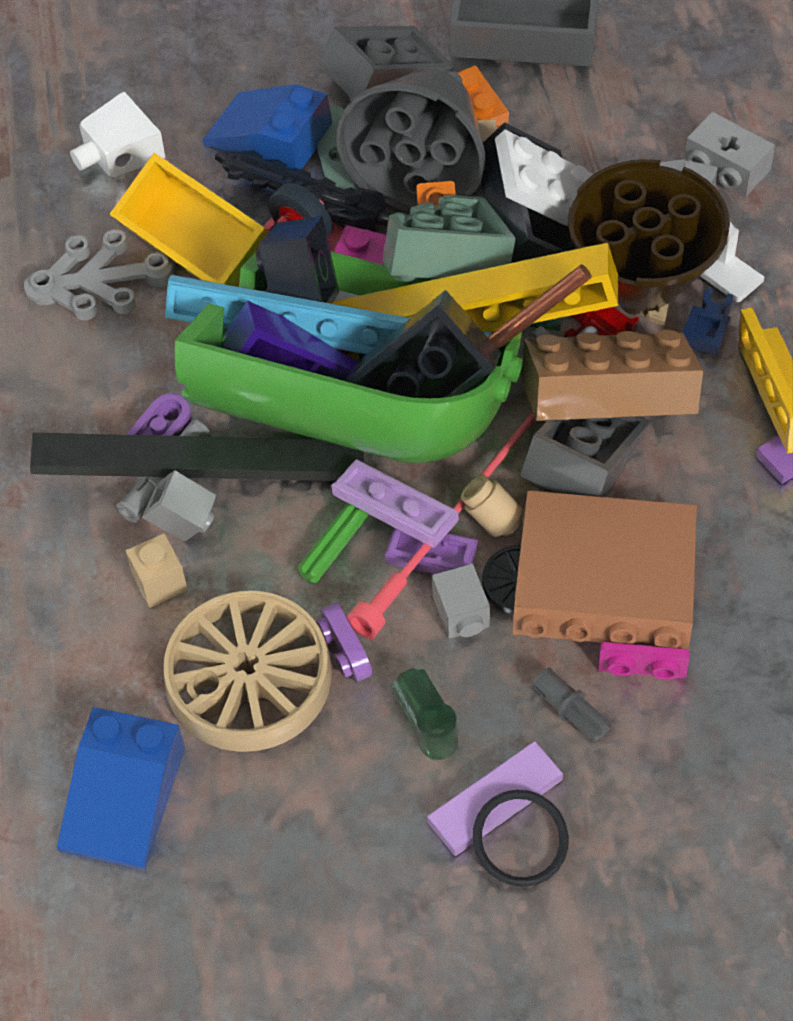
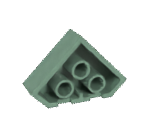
(446, 239)

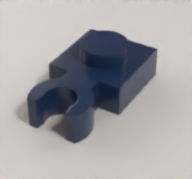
(708, 325)

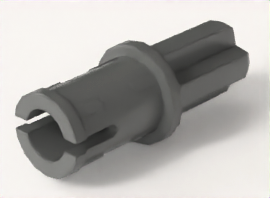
(571, 704)

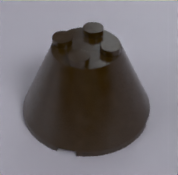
(658, 226)

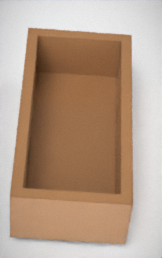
(611, 375)

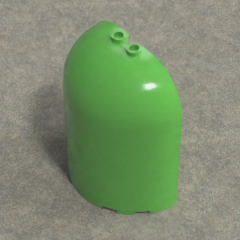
(332, 408)

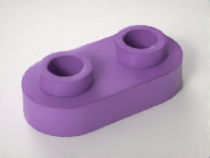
(155, 418)
(351, 656)

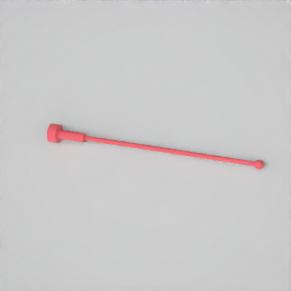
(367, 617)

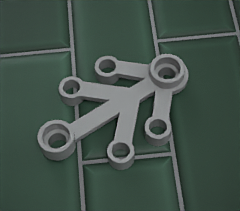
(52, 285)

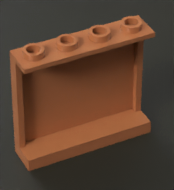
(606, 570)

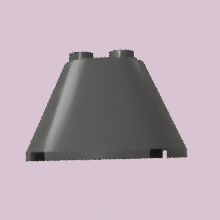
(411, 135)

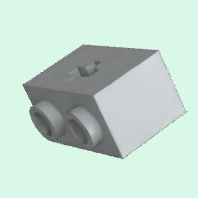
(738, 153)

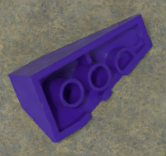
(279, 340)

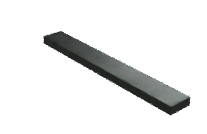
(189, 456)

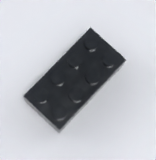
(533, 232)

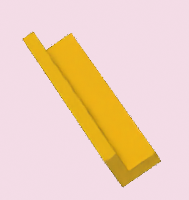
(771, 371)

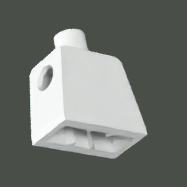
(117, 138)

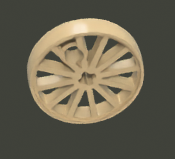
(229, 668)

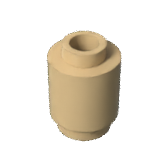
(491, 506)

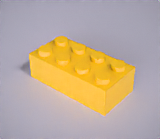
(188, 223)

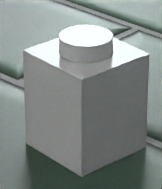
(180, 506)
(461, 601)

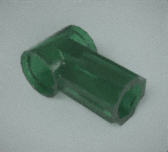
(426, 712)

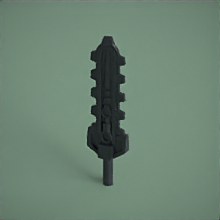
(349, 207)

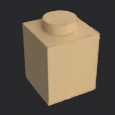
(156, 570)

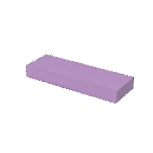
(395, 503)
(526, 770)

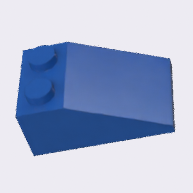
(275, 122)
(120, 787)

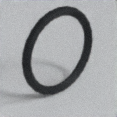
(491, 868)

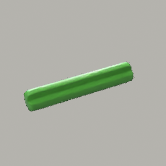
(331, 543)

